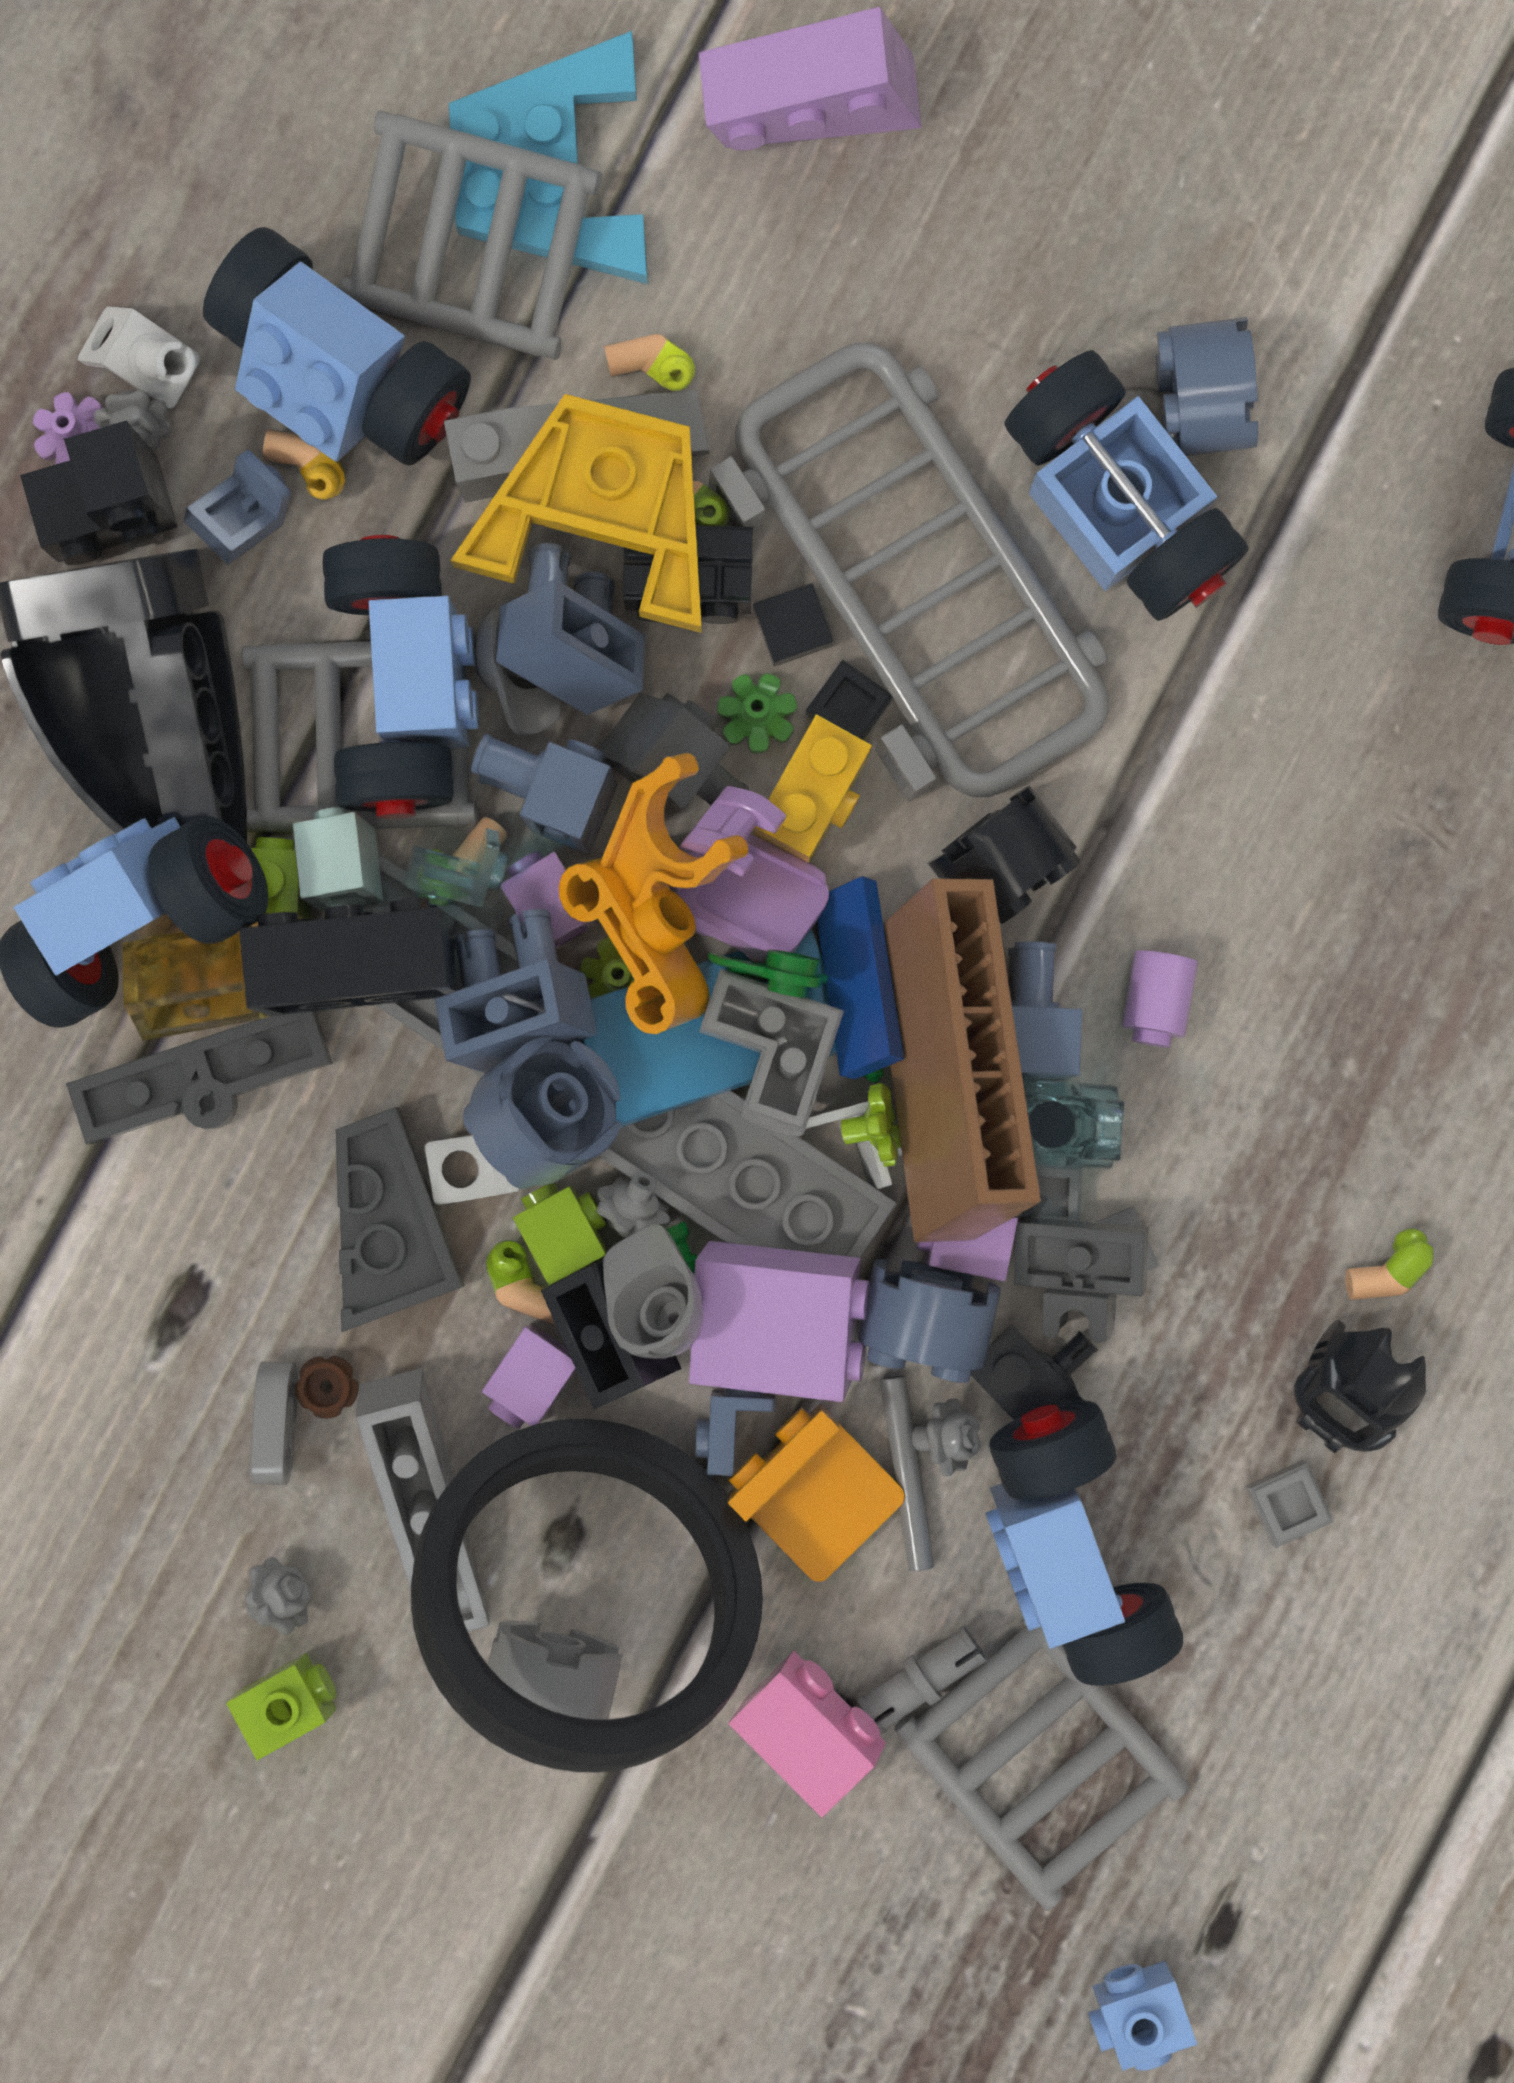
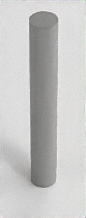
(907, 1473)

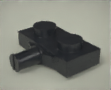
(1030, 1378)

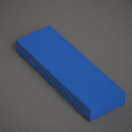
(859, 979)

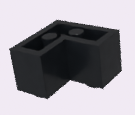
(99, 497)

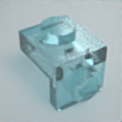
(452, 878)

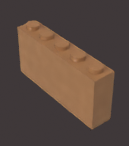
(961, 1067)

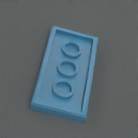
(679, 1063)

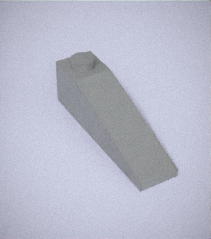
(492, 442)
(412, 1472)

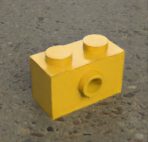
(817, 788)

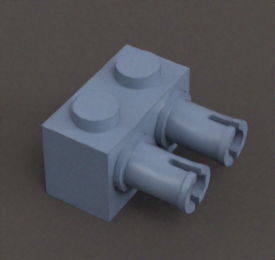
(570, 637)
(562, 787)
(506, 1011)
(1044, 1032)

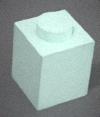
(337, 859)

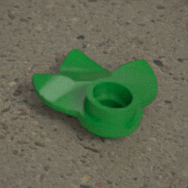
(784, 971)

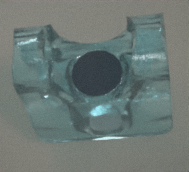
(1074, 1123)

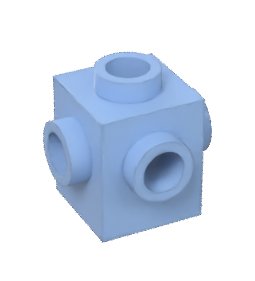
(1141, 2016)

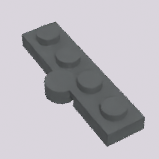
(198, 1077)

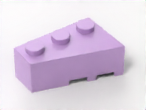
(811, 83)

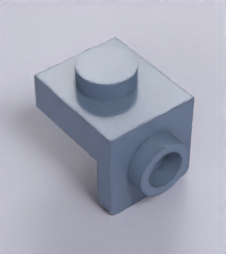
(240, 508)
(717, 1435)

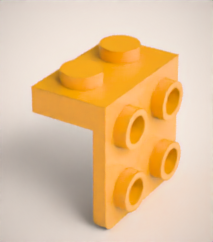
(815, 1492)

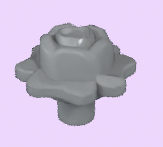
(142, 414)
(632, 1204)
(949, 1437)
(278, 1596)

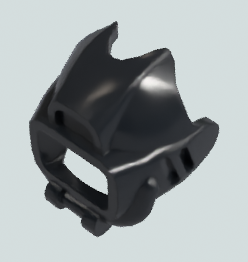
(1366, 1379)

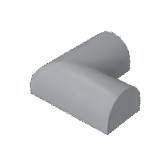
(792, 1043)

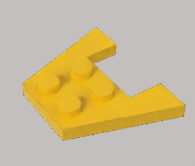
(606, 480)

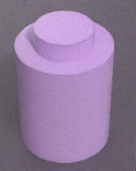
(1159, 997)

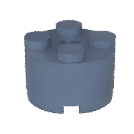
(1210, 385)
(544, 1111)
(928, 1319)

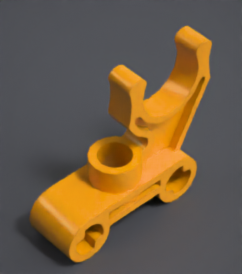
(639, 910)

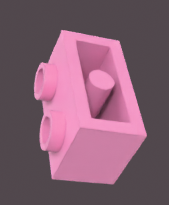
(809, 1733)

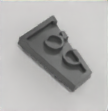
(389, 1226)

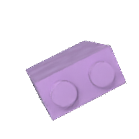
(779, 1321)

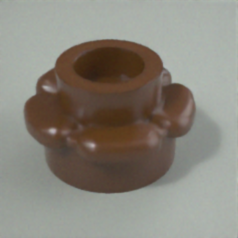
(309, 1389)

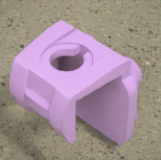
(758, 899)

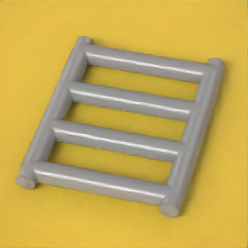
(517, 166)
(326, 661)
(1004, 1833)

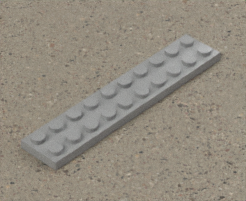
(705, 1156)

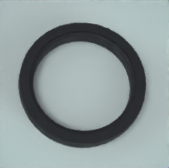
(495, 1707)

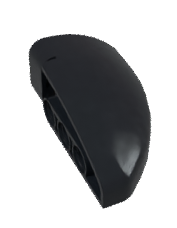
(130, 688)

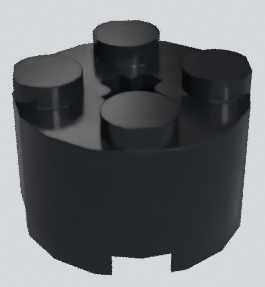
(1015, 848)

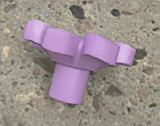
(63, 423)

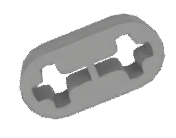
(274, 1423)

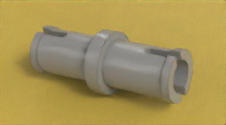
(922, 1679)

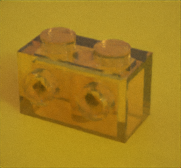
(183, 985)

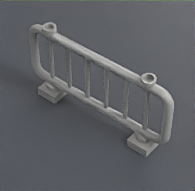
(913, 758)

